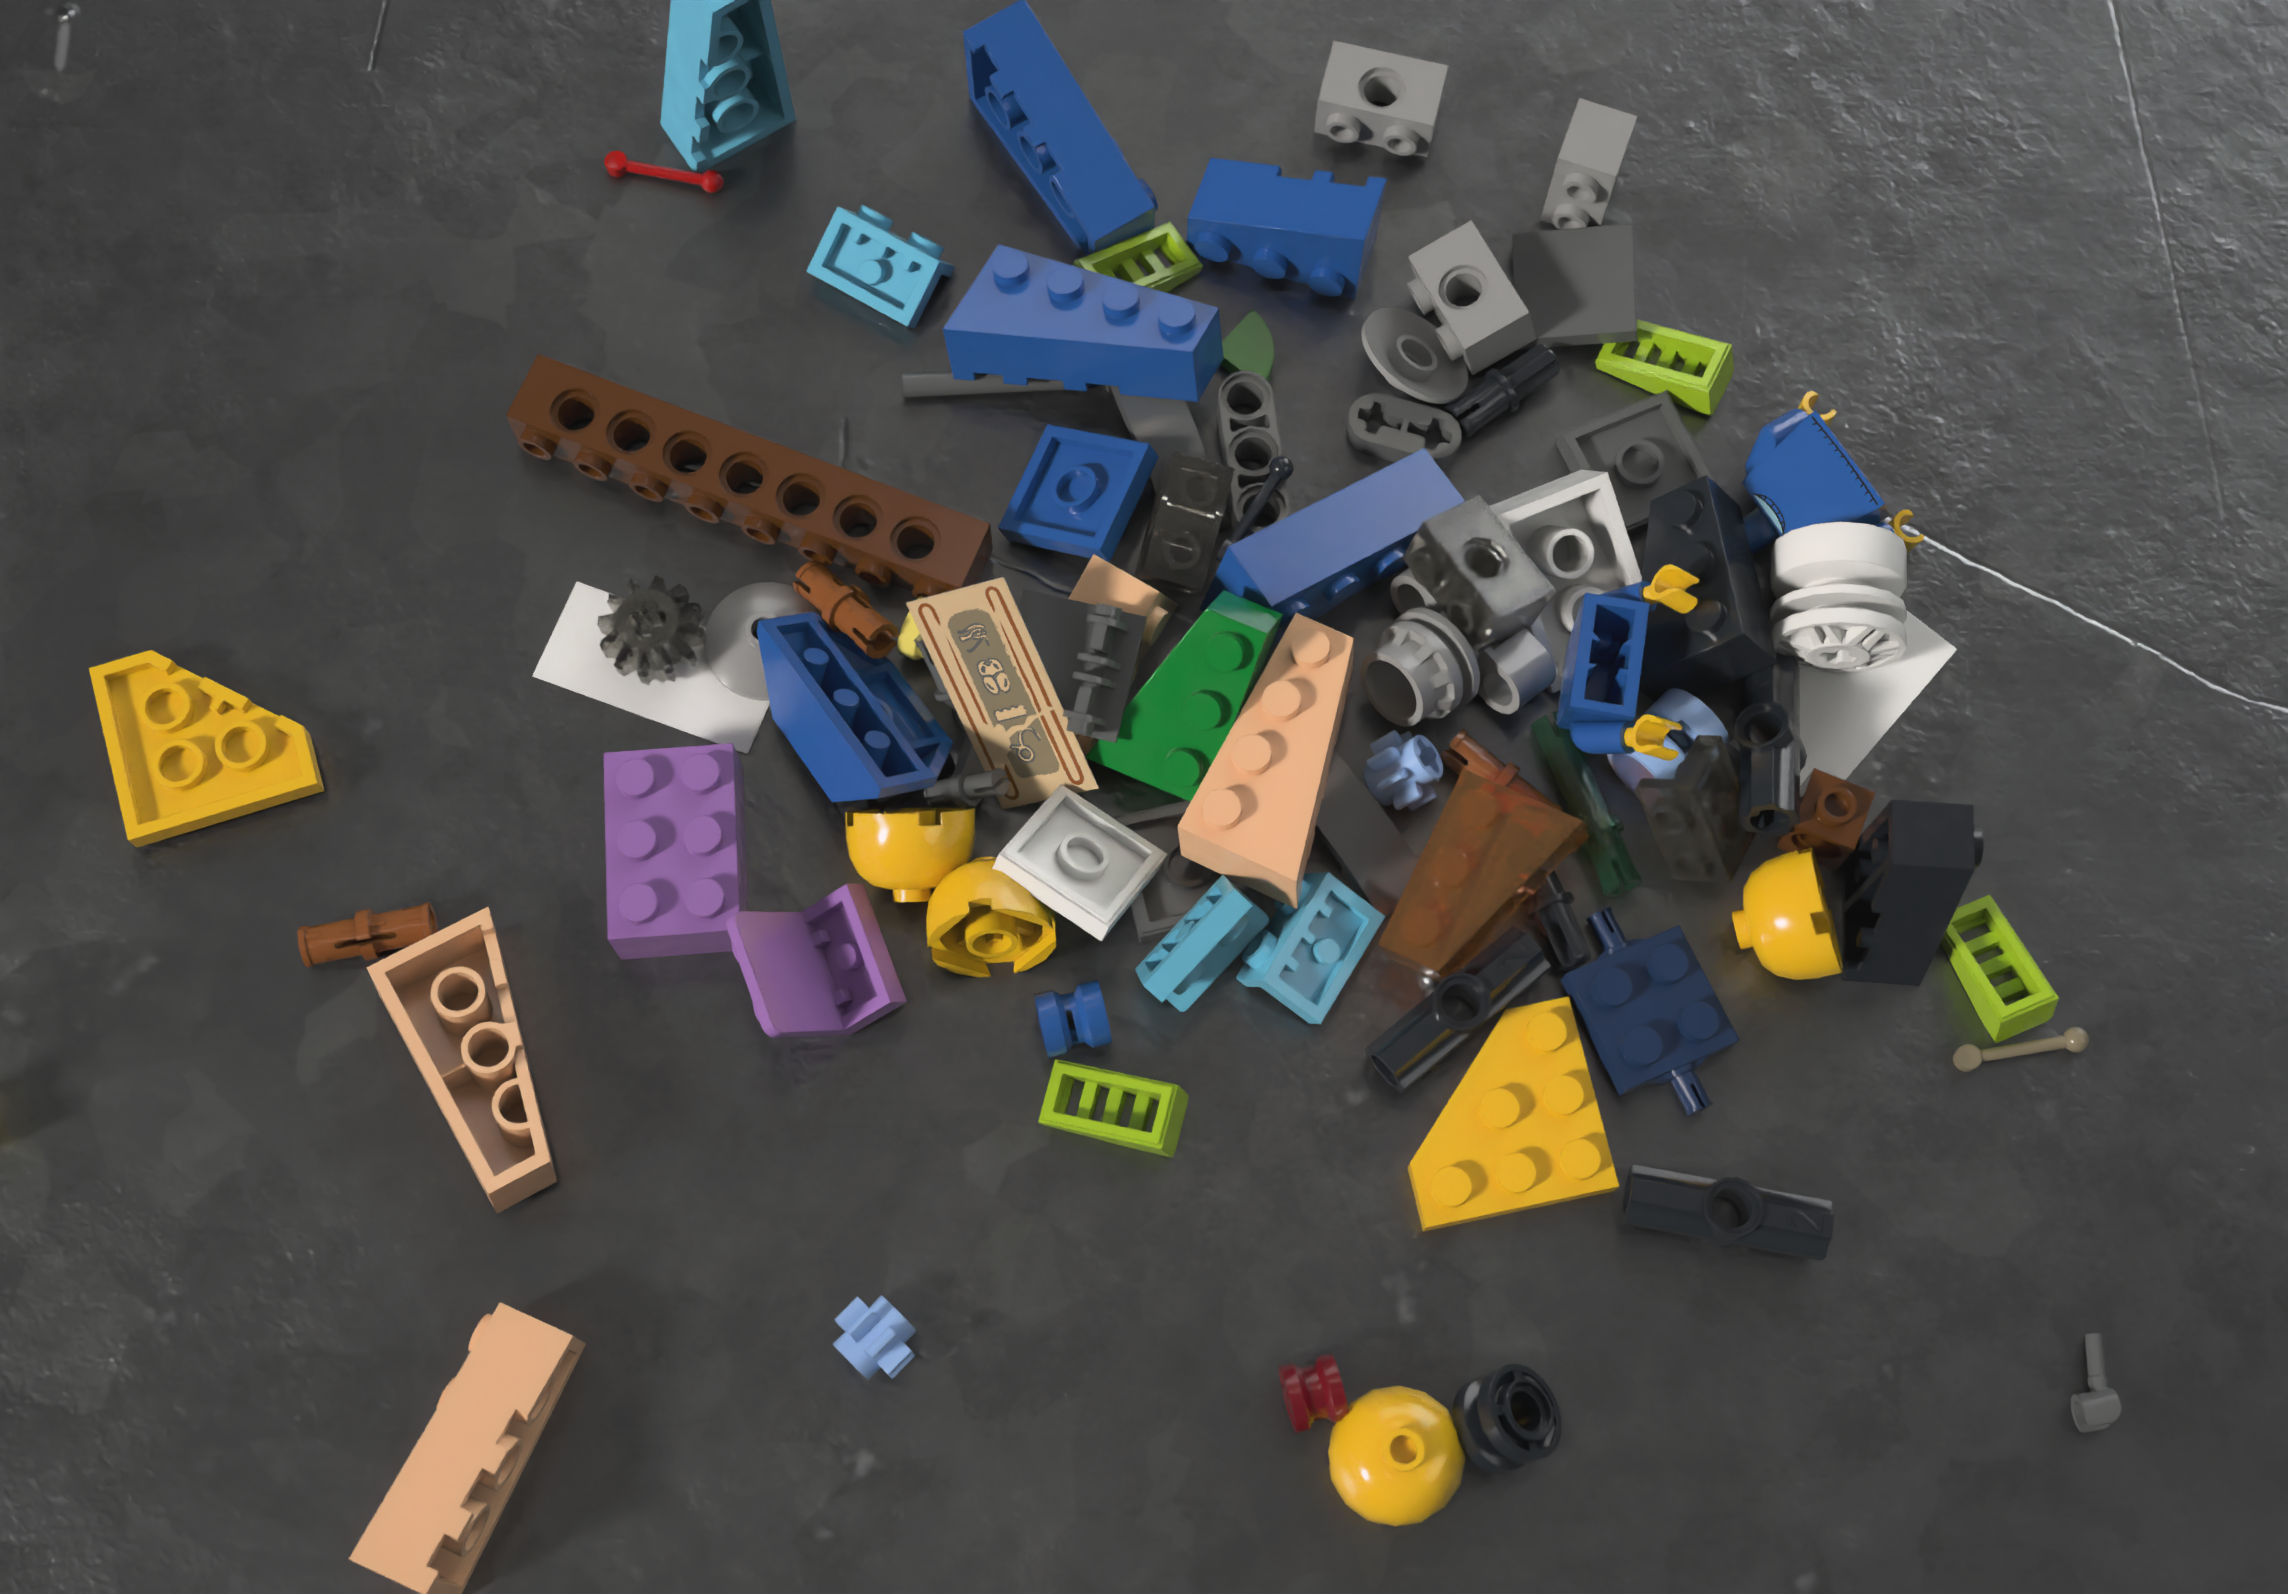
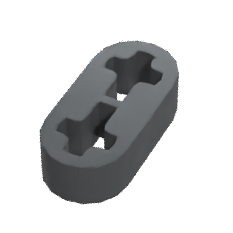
(1402, 429)

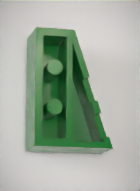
(1193, 698)

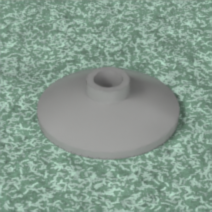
(1412, 357)
(730, 641)

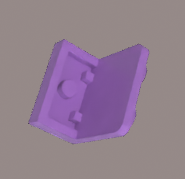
(816, 967)

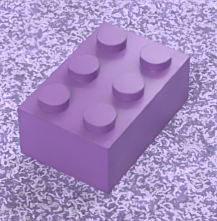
(674, 849)

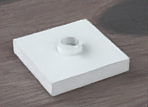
(1080, 861)

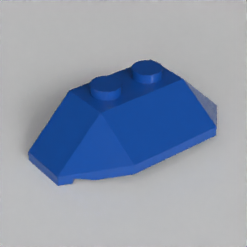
(847, 712)

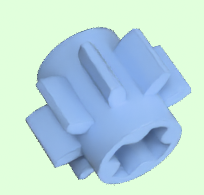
(1403, 770)
(874, 1337)

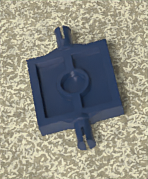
(1649, 1011)

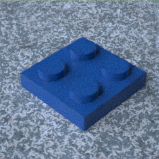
(1078, 492)

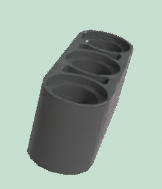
(1249, 437)

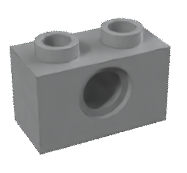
(1367, 75)
(1587, 166)
(1462, 267)

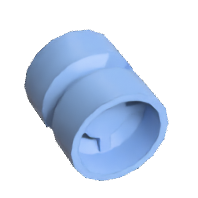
(1695, 720)

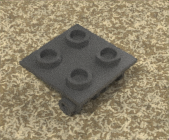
(1087, 656)

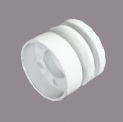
(1839, 596)

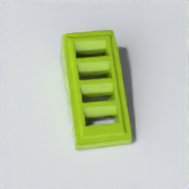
(1122, 255)
(1684, 386)
(2028, 981)
(1168, 1119)

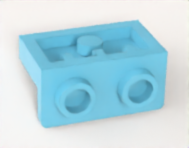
(879, 266)
(1201, 945)
(1311, 949)

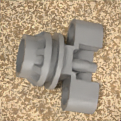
(1430, 668)

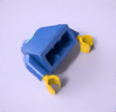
(1807, 478)
(1606, 666)

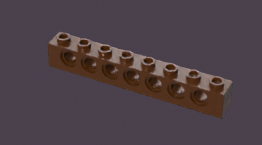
(560, 394)

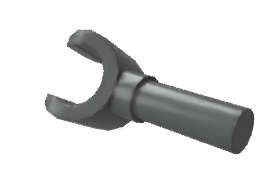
(2101, 1405)

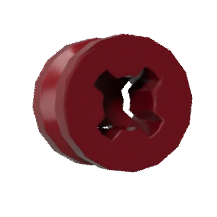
(1313, 1392)

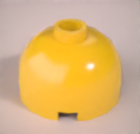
(909, 847)
(1789, 918)
(986, 919)
(1396, 1456)

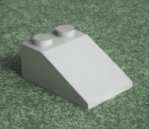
(1577, 543)

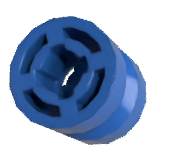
(1087, 1014)

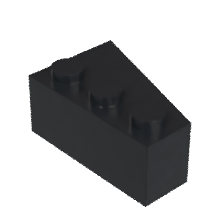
(1728, 628)
(1905, 888)

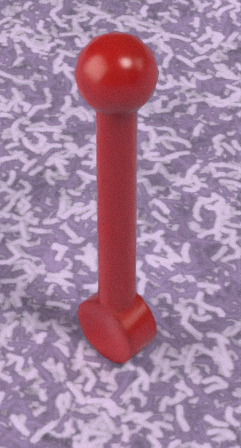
(618, 165)

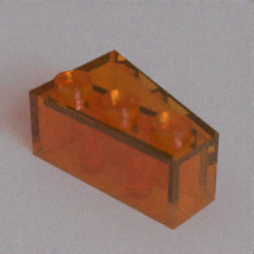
(1475, 873)

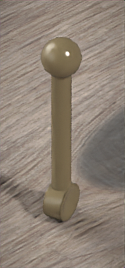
(1970, 1057)

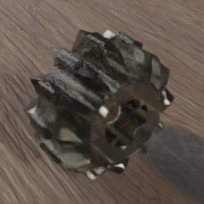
(638, 616)

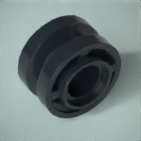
(1507, 1419)

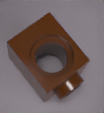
(1829, 818)

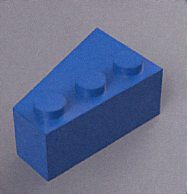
(1287, 225)

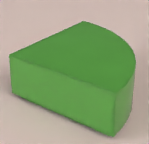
(1249, 347)

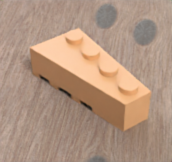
(1269, 777)
(466, 1039)
(470, 1454)

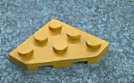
(194, 749)
(1517, 1126)

